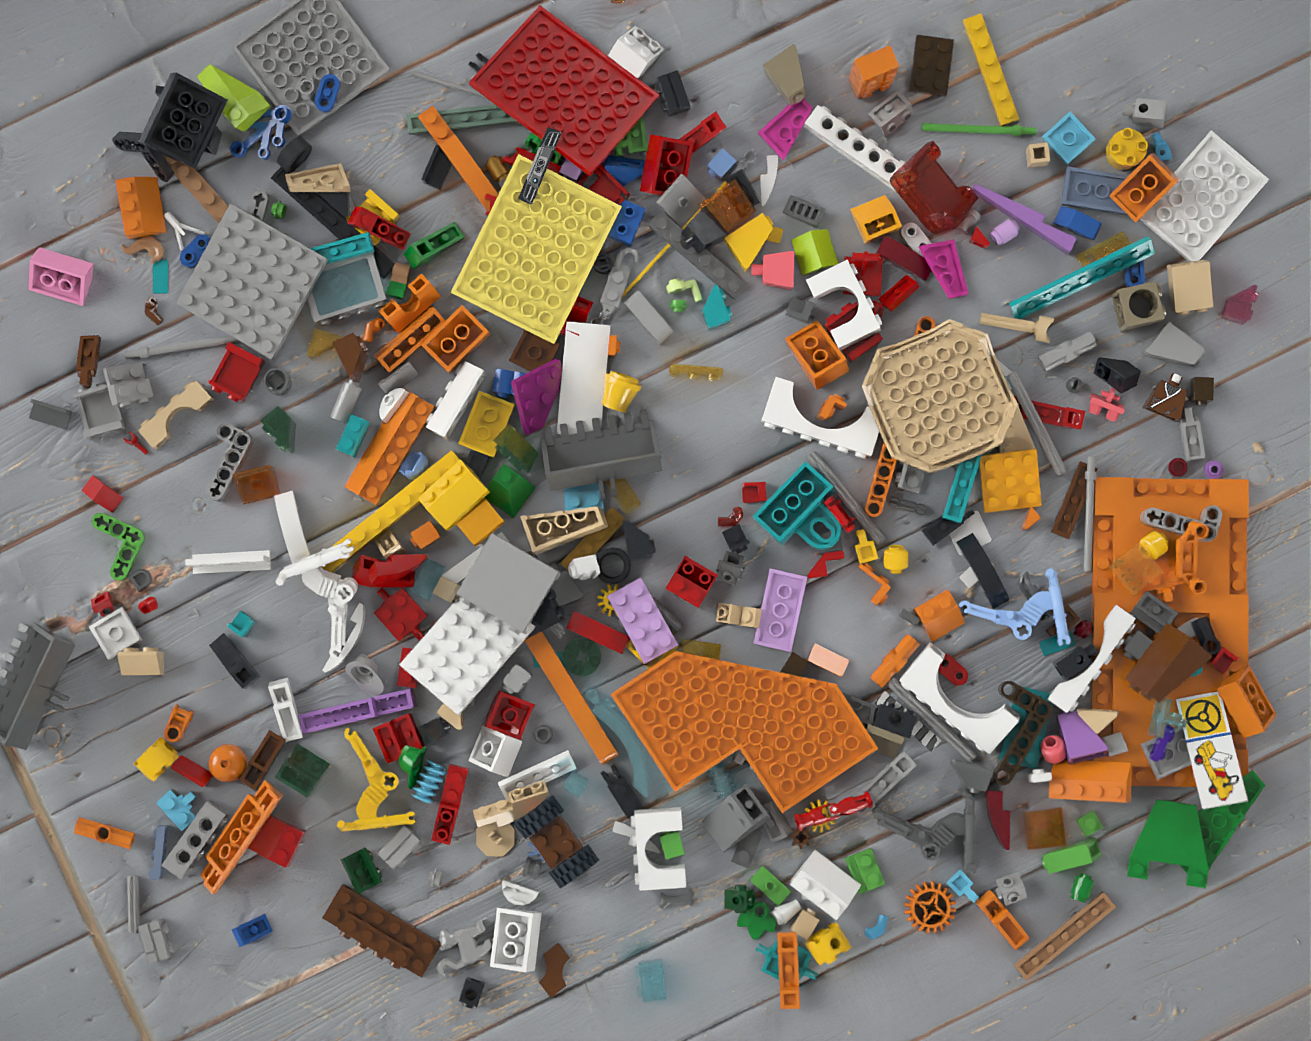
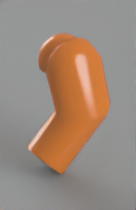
(372, 327)

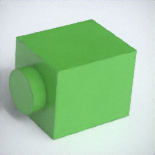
(671, 844)

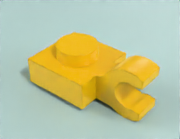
(865, 549)

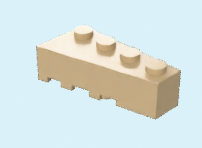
(562, 527)

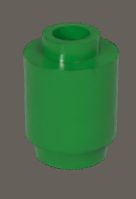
(1082, 887)

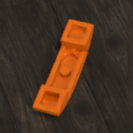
(788, 970)

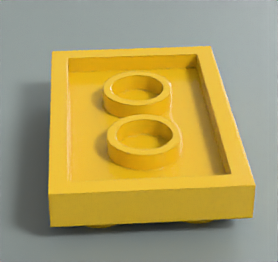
(485, 422)

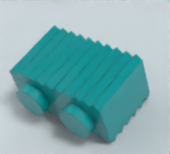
(353, 436)

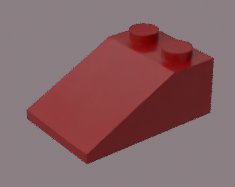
(277, 841)

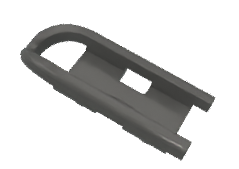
(1031, 591)

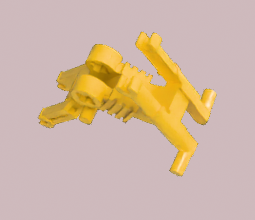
(373, 795)

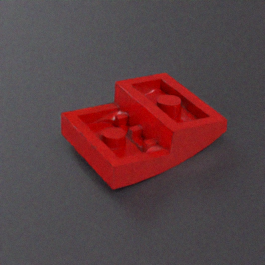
(396, 734)

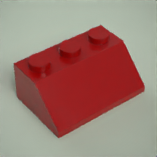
(664, 163)

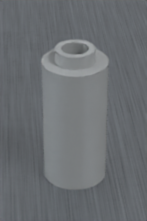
(346, 401)

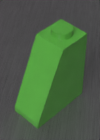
(1071, 855)

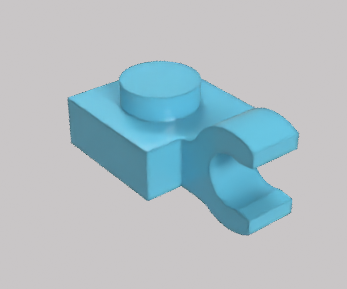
(961, 884)

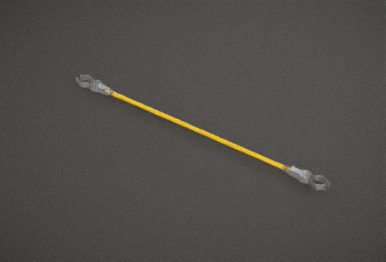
(741, 164)

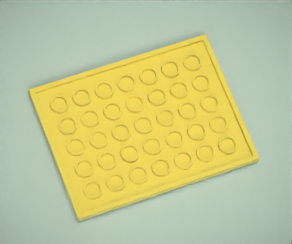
(536, 255)

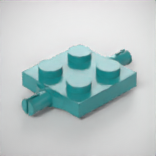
(771, 963)

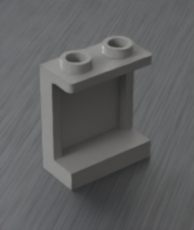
(98, 413)

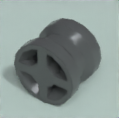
(532, 868)

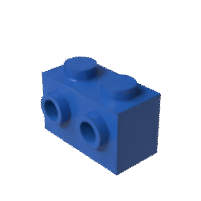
(627, 223)

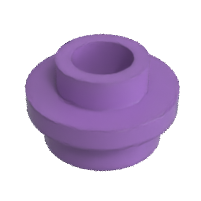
(1207, 469)

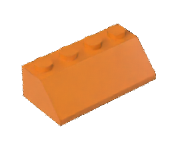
(1091, 781)

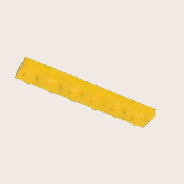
(990, 70)

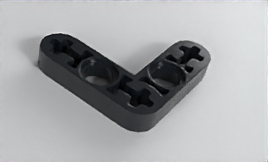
(129, 142)

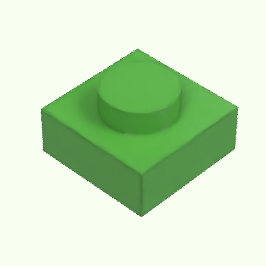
(1089, 823)

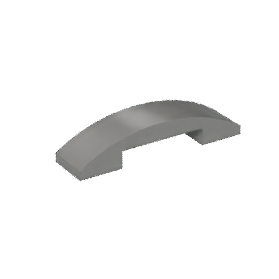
(887, 779)

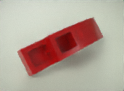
(450, 804)

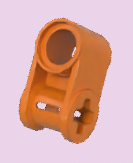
(178, 722)

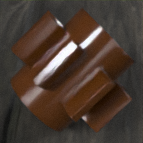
(796, 840)

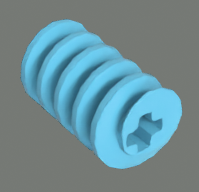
(429, 781)

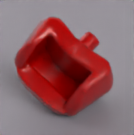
(878, 308)
(148, 605)

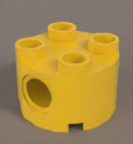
(1126, 149)
(154, 759)
(827, 944)

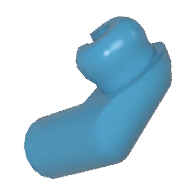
(877, 930)

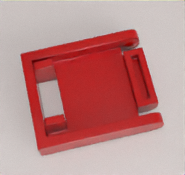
(606, 185)
(840, 514)

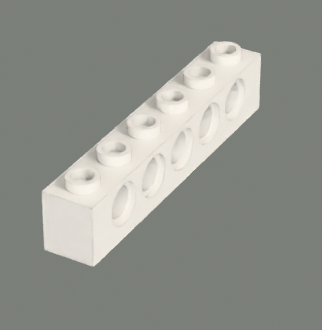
(846, 148)

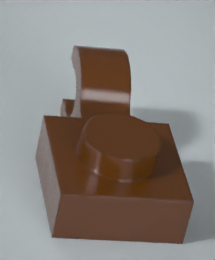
(1071, 619)

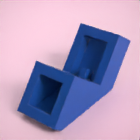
(1078, 222)

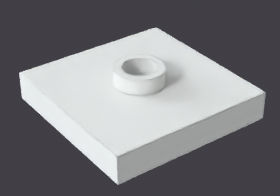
(115, 633)

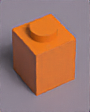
(425, 536)

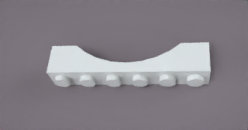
(1115, 626)

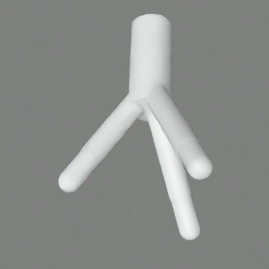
(178, 228)

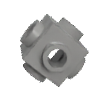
(1010, 889)

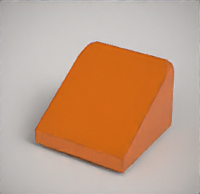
(1030, 519)

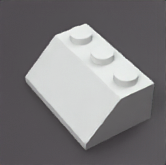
(825, 884)
(515, 939)

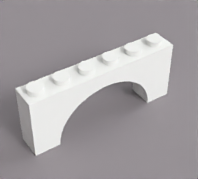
(783, 414)
(984, 729)

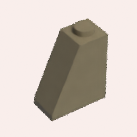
(786, 75)

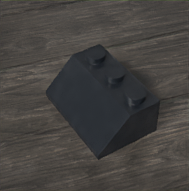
(637, 542)

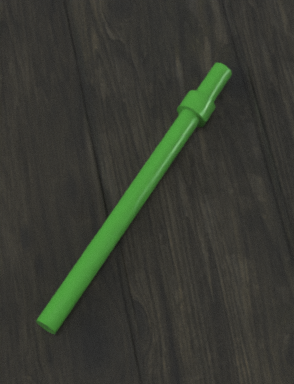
(1016, 130)

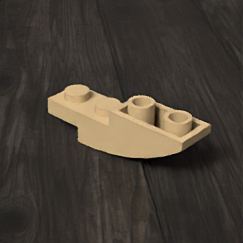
(519, 804)

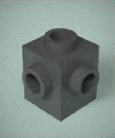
(727, 570)

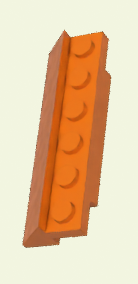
(389, 449)
(239, 835)

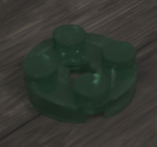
(571, 653)

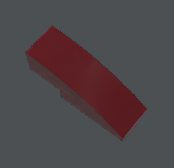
(904, 258)
(998, 817)

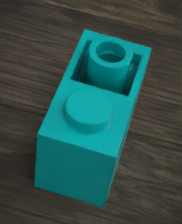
(714, 310)

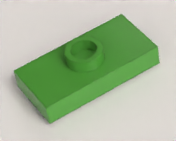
(770, 885)

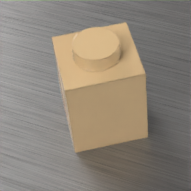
(1037, 155)
(805, 923)

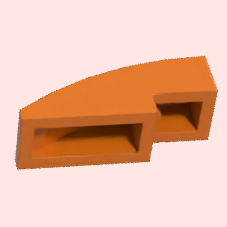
(1002, 919)

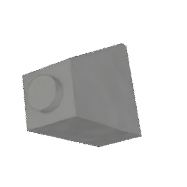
(1175, 347)

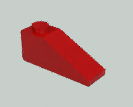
(361, 575)

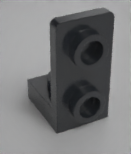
(736, 539)

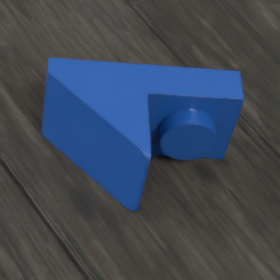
(252, 930)

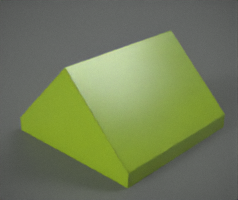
(814, 251)

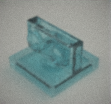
(1162, 717)

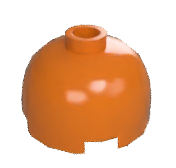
(233, 768)

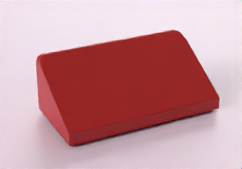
(192, 771)

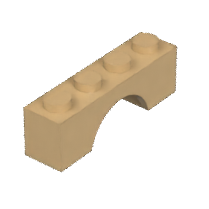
(157, 429)

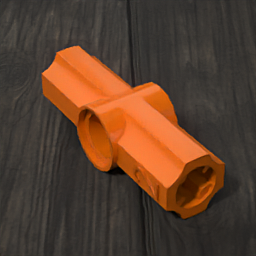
(894, 660)
(93, 830)

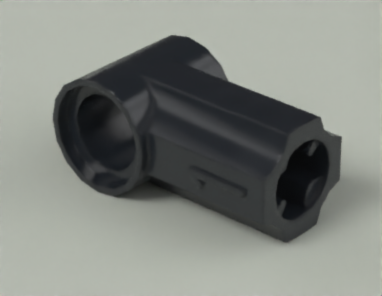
(1205, 633)

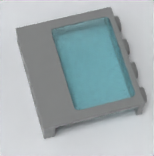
(347, 289)

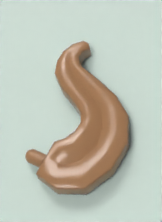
(152, 245)

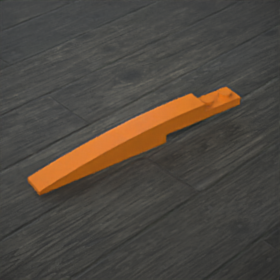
(458, 156)

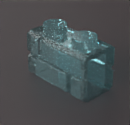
(652, 980)

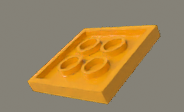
(1010, 480)

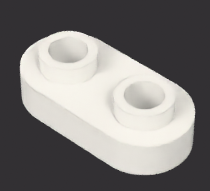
(915, 240)

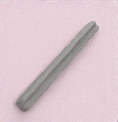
(1036, 423)
(846, 498)
(931, 719)

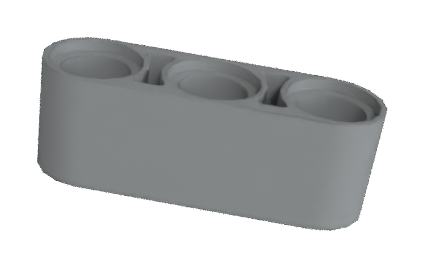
(648, 317)

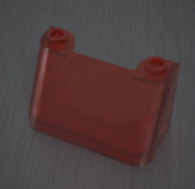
(931, 191)

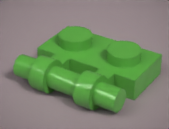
(635, 140)

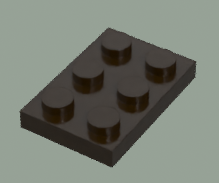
(931, 65)

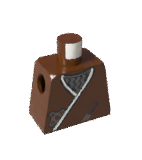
(1167, 398)

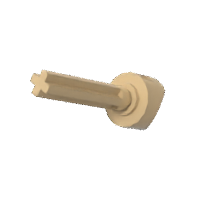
(1039, 328)

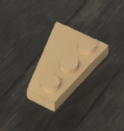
(321, 179)
(1017, 435)

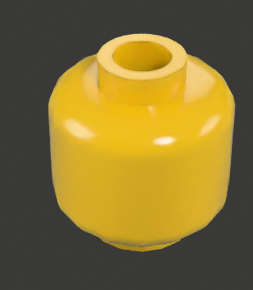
(1155, 544)
(896, 558)

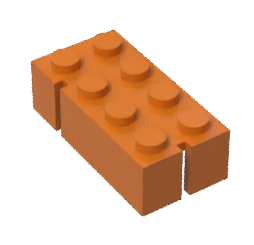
(873, 72)

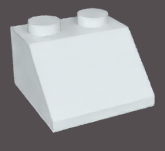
(495, 751)

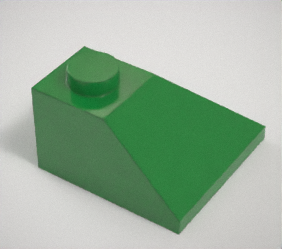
(509, 490)

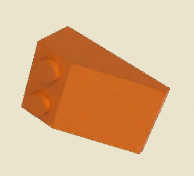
(1144, 187)
(817, 354)

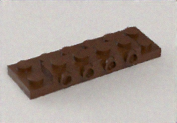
(381, 931)

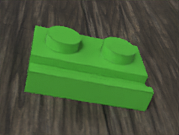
(865, 870)

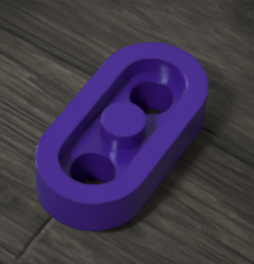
(1158, 750)

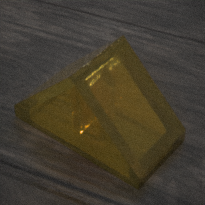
(321, 342)

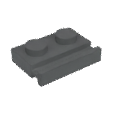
(1153, 612)

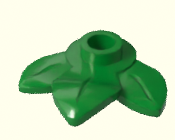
(756, 922)

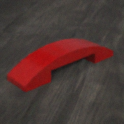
(705, 132)
(1057, 415)

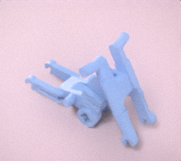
(1030, 612)

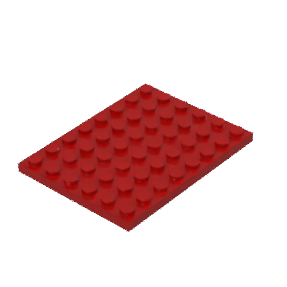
(565, 83)

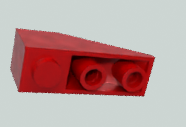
(378, 227)

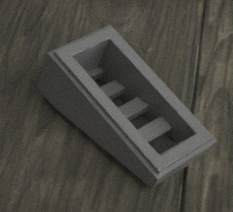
(814, 223)

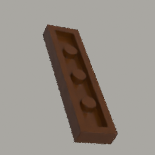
(1072, 503)

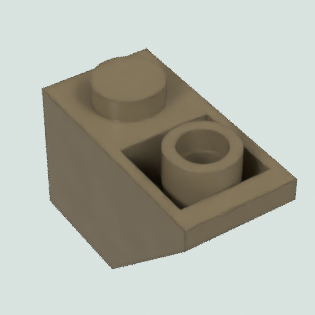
(447, 590)

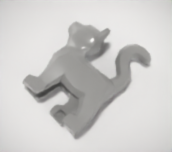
(468, 947)

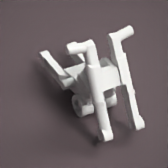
(327, 585)

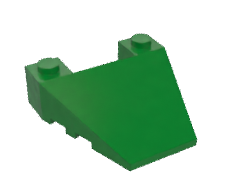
(1171, 837)

